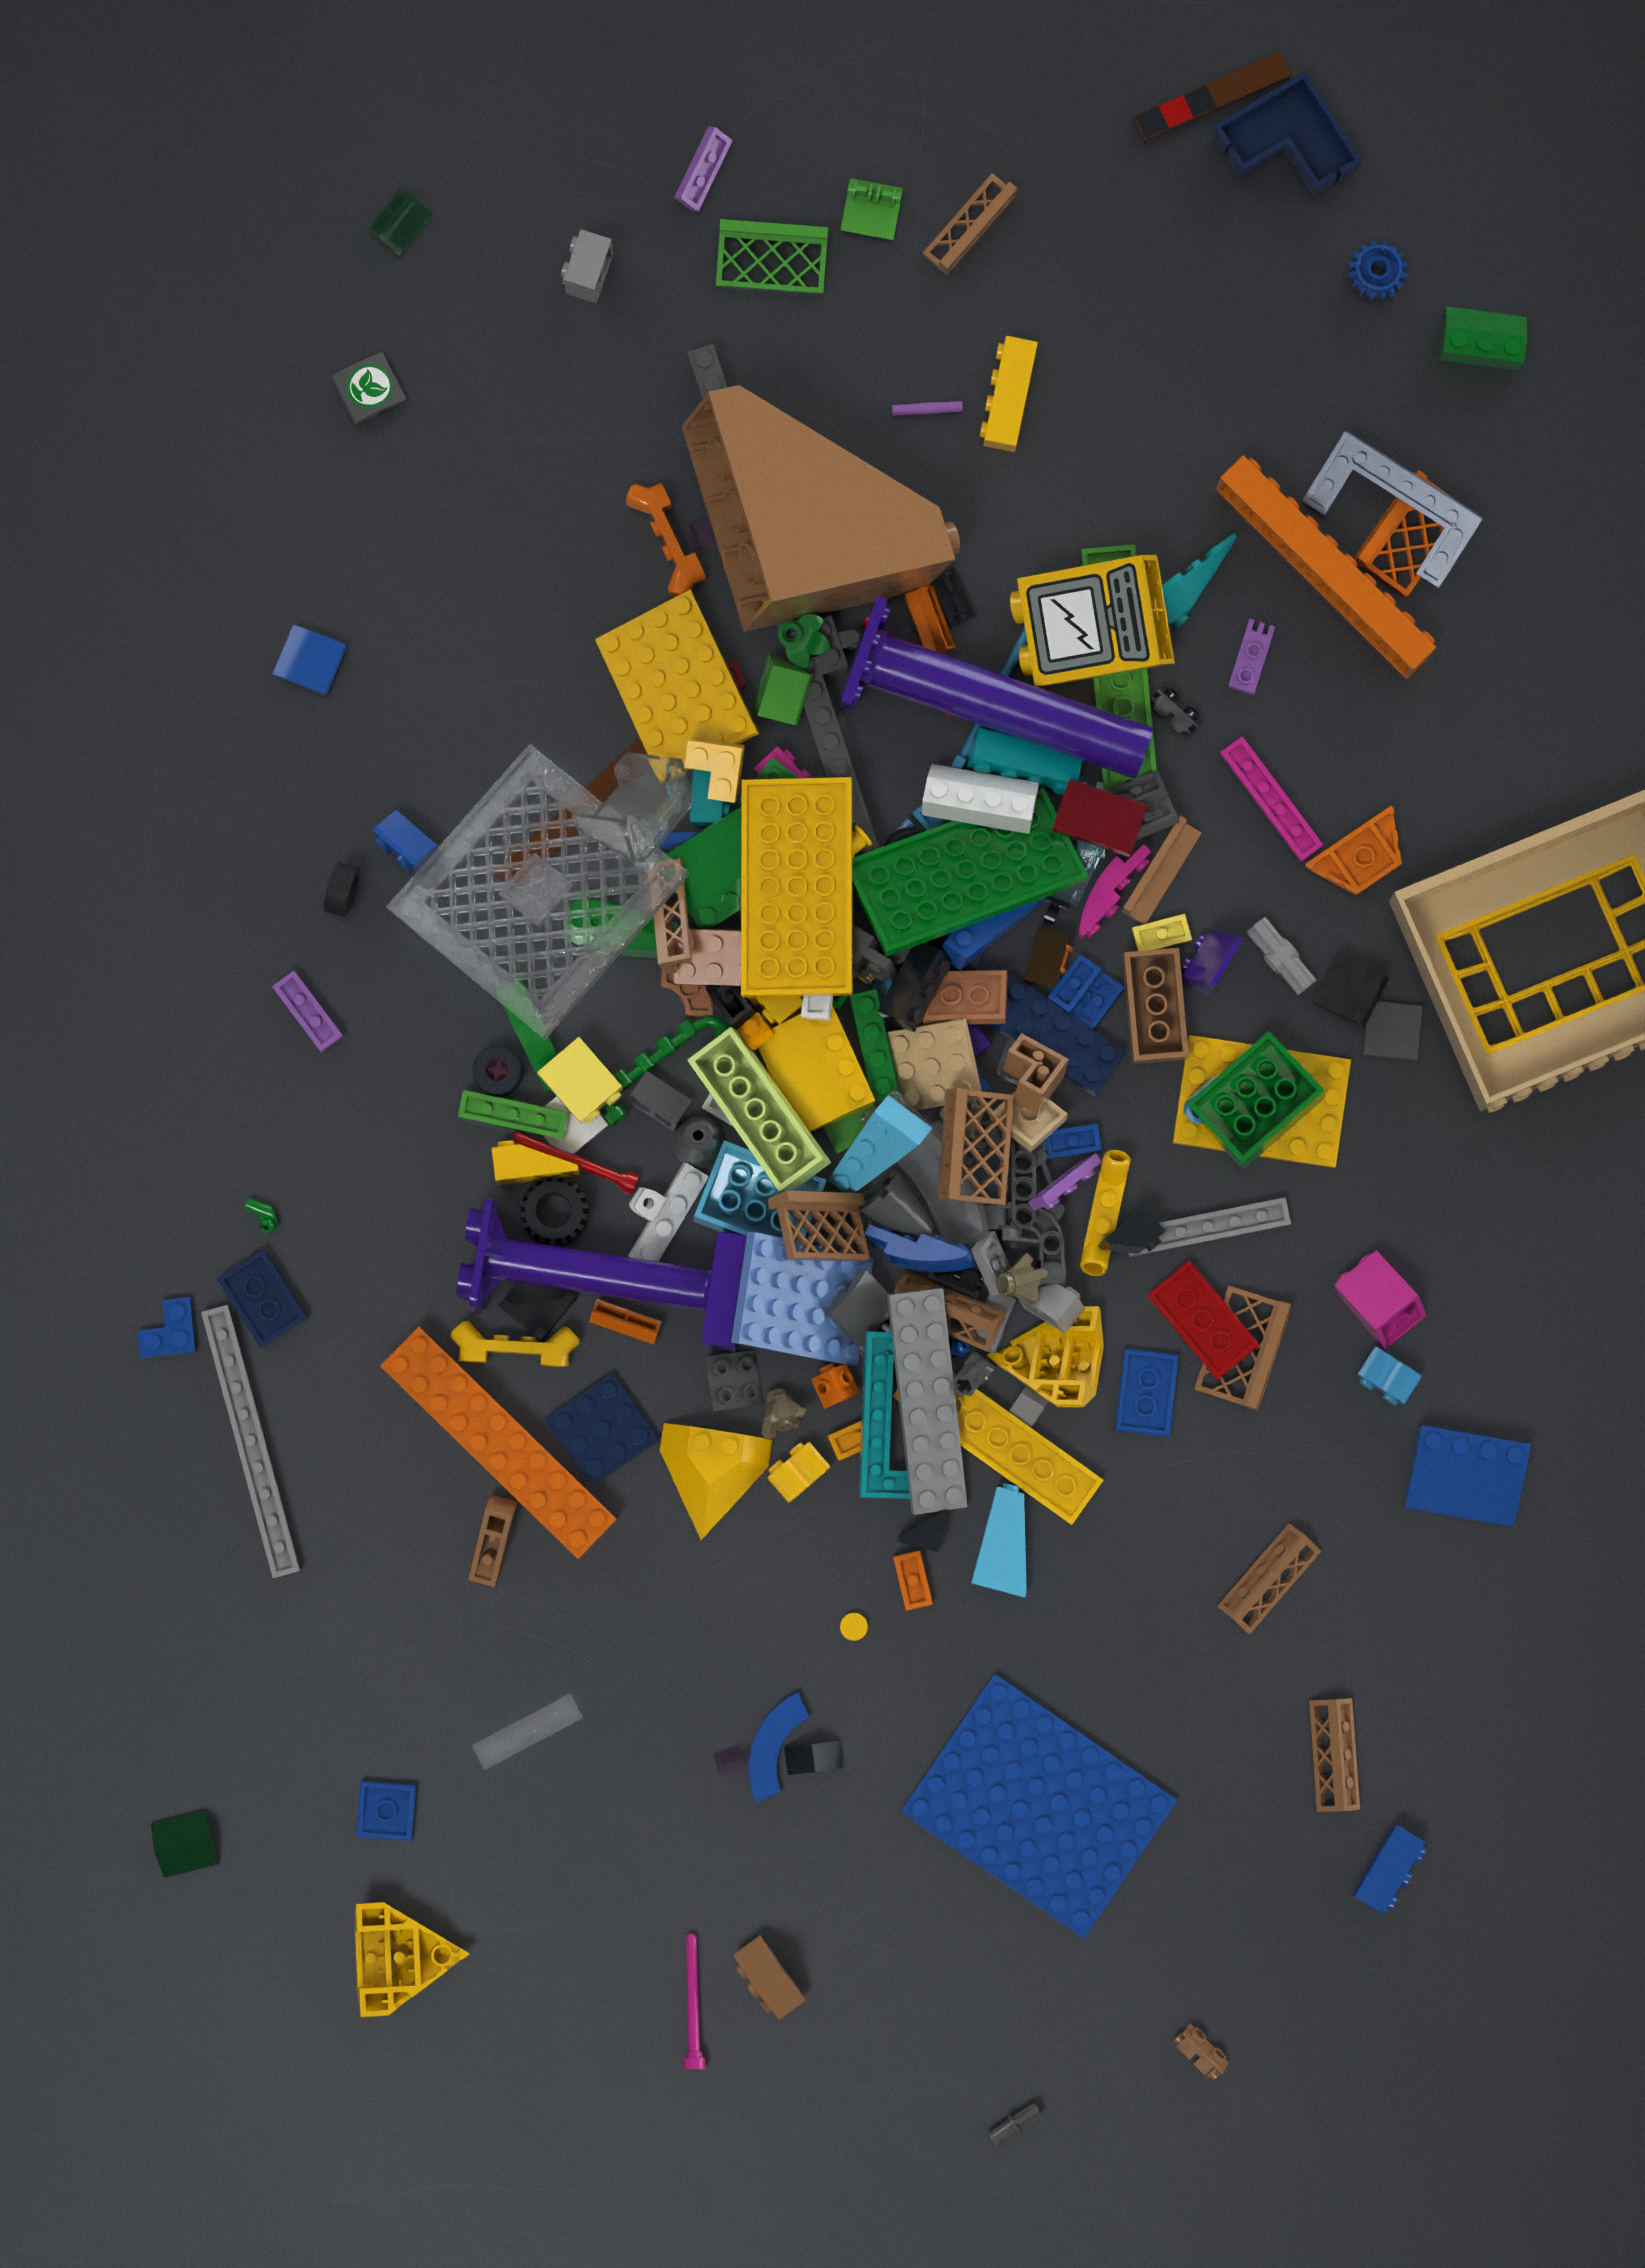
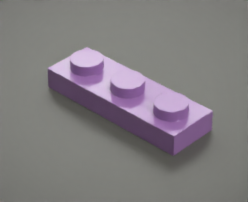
(703, 169)
(307, 1011)
(1065, 1183)

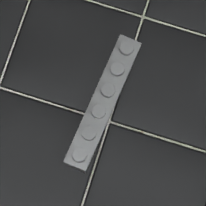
(1222, 1224)

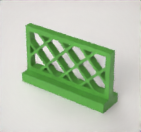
(772, 232)

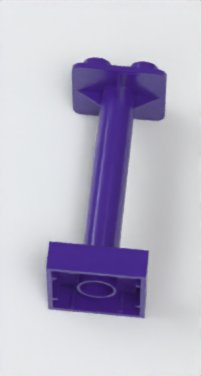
(605, 1274)

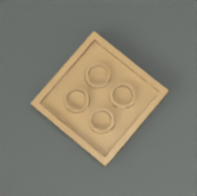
(933, 1060)

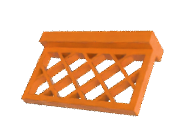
(1381, 535)

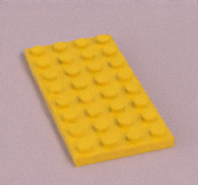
(796, 887)

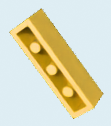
(1010, 393)

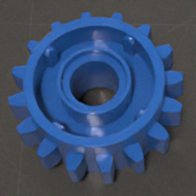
(1377, 256)

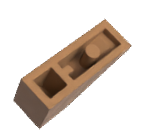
(492, 1540)

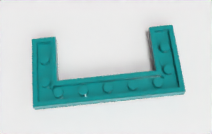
(874, 1473)

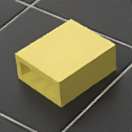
(581, 1081)

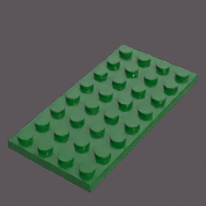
(961, 877)

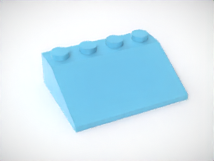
(739, 1195)

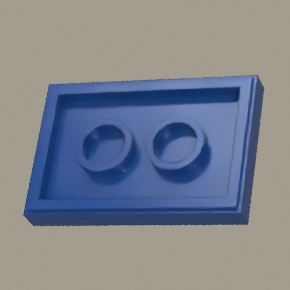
(1146, 1392)

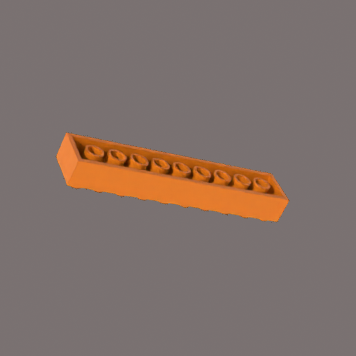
(1326, 567)
(498, 1443)

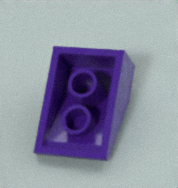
(1210, 960)

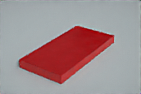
(1203, 1320)

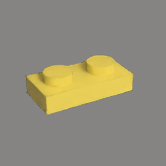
(1162, 933)

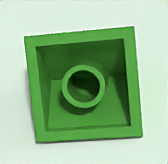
(782, 690)

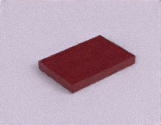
(1099, 818)

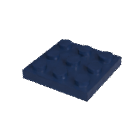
(601, 1429)

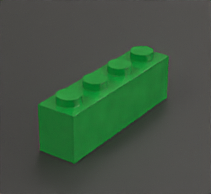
(874, 1044)

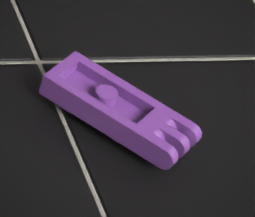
(1251, 658)

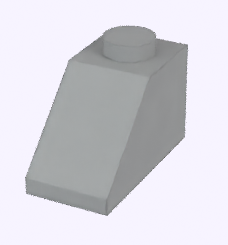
(1056, 1306)

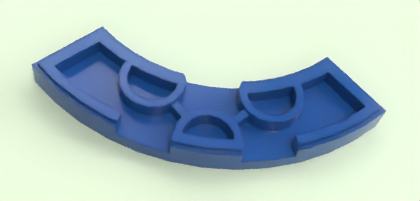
(768, 1744)

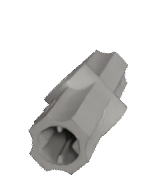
(1281, 956)

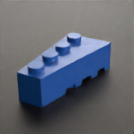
(971, 941)

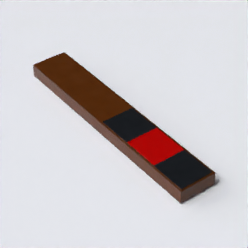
(1212, 96)

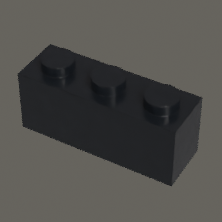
(914, 987)

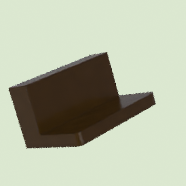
(1046, 957)

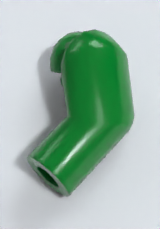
(265, 1214)

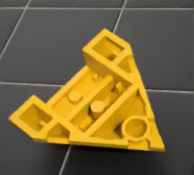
(1058, 1364)
(712, 1469)
(396, 1958)

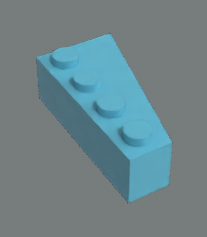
(880, 1144)

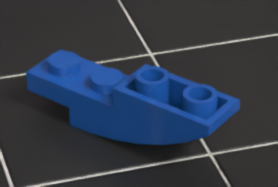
(926, 1254)

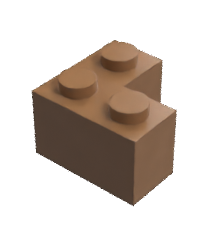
(1037, 1069)
(767, 1978)

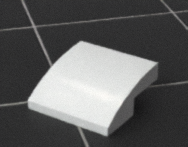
(576, 1134)

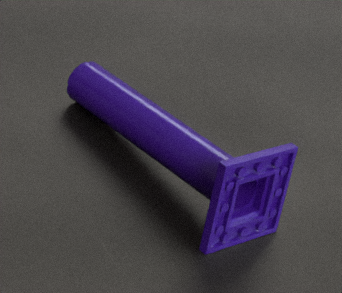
(993, 700)

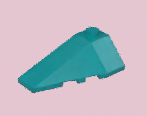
(1184, 591)

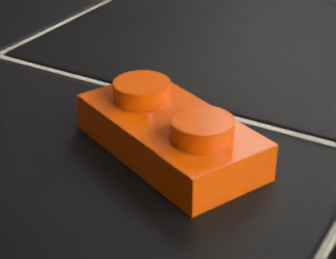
(912, 1580)

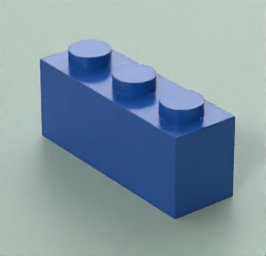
(1390, 1869)

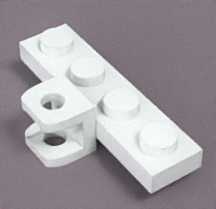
(665, 1212)

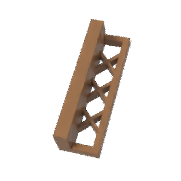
(977, 228)
(1161, 871)
(664, 932)
(967, 1310)
(1266, 1575)
(1340, 1755)

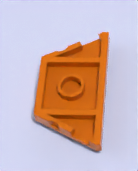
(1362, 855)

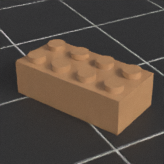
(1155, 1006)

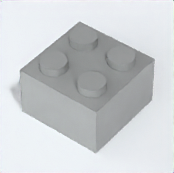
(587, 265)

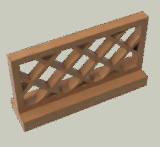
(954, 1140)
(818, 1206)
(1266, 1356)

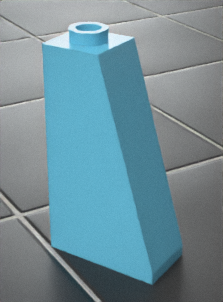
(1002, 1549)

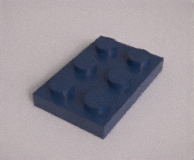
(262, 1298)

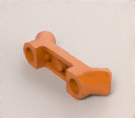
(656, 503)

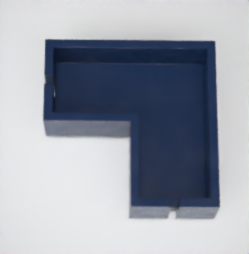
(1293, 123)

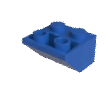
(404, 840)

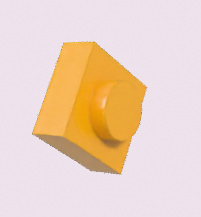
(755, 1031)

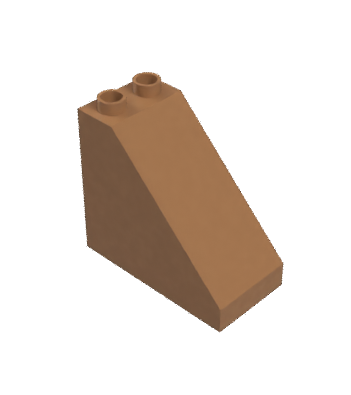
(805, 518)

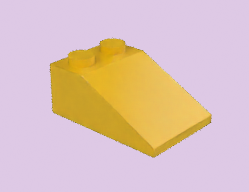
(523, 1164)

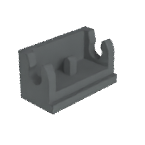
(659, 1101)

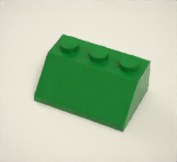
(1483, 338)

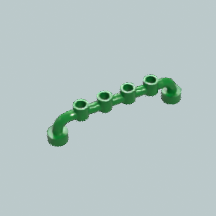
(666, 1047)

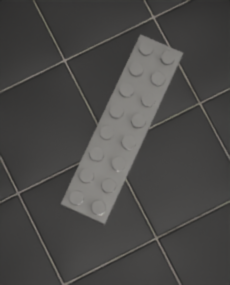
(927, 1400)

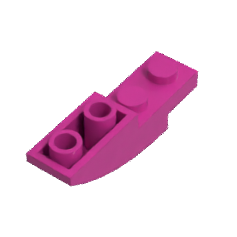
(1103, 897)

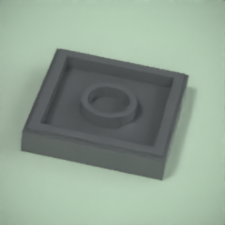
(1393, 1031)

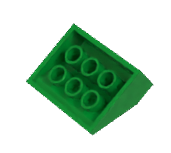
(714, 870)
(1256, 1100)

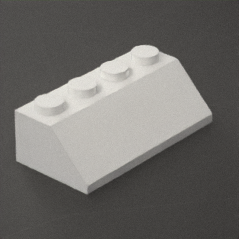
(979, 798)

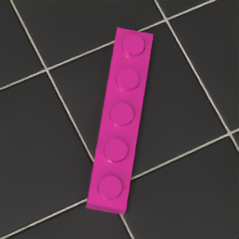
(1271, 799)

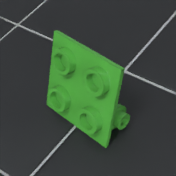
(871, 209)

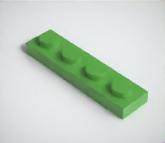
(514, 1114)

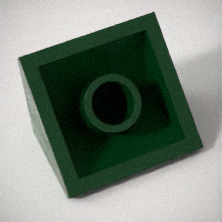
(183, 1844)

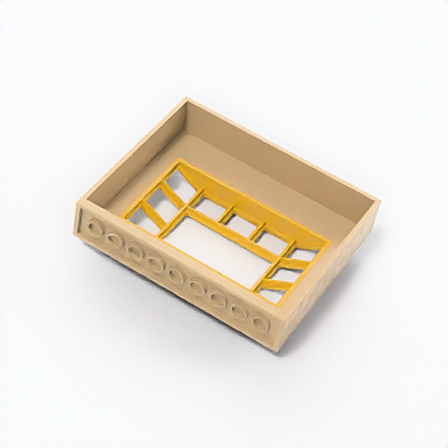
(1506, 885)

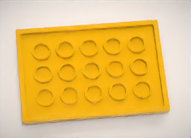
(675, 679)
(1310, 1141)

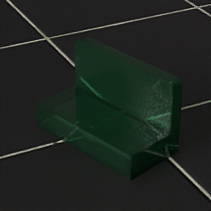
(399, 221)

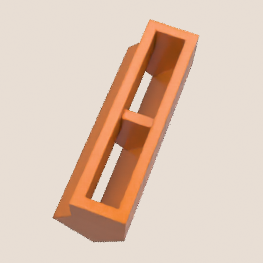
(929, 619)
(625, 1322)

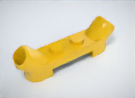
(1104, 1211)
(476, 1348)

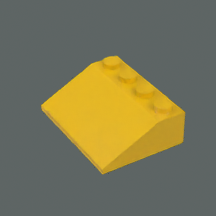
(816, 1070)

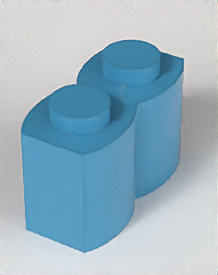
(1388, 1376)

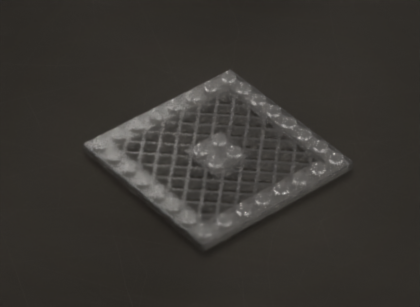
(534, 892)

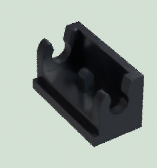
(966, 1281)

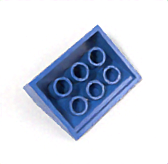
(1466, 1475)

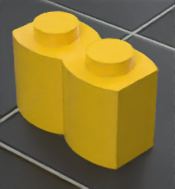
(798, 1471)

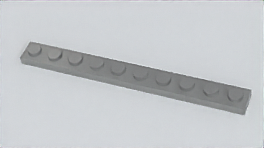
(250, 1441)

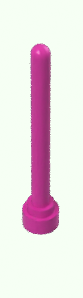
(694, 2058)

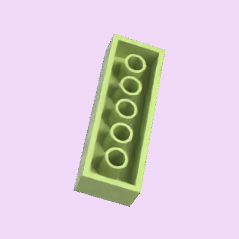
(759, 1111)

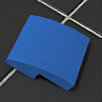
(309, 660)
(1086, 992)

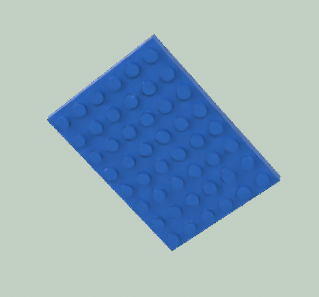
(1039, 1806)

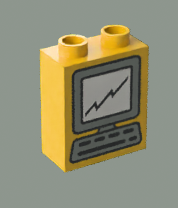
(1093, 621)

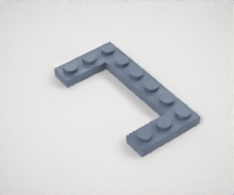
(1357, 455)

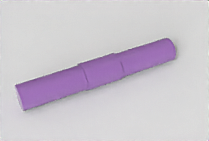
(927, 408)

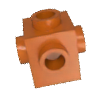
(834, 1385)

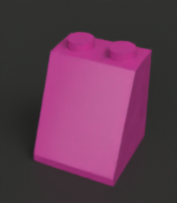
(1380, 1299)

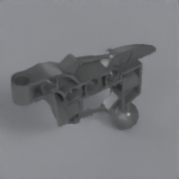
(1002, 1218)

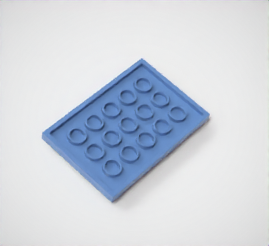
(787, 1302)

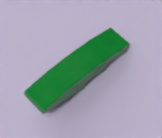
(537, 1049)

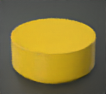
(853, 1626)

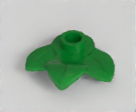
(807, 641)

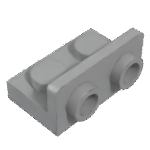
(991, 1261)

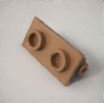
(1210, 2061)

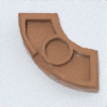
(694, 996)

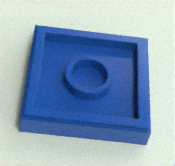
(386, 1811)

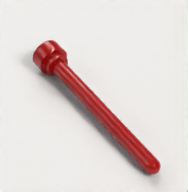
(625, 1180)

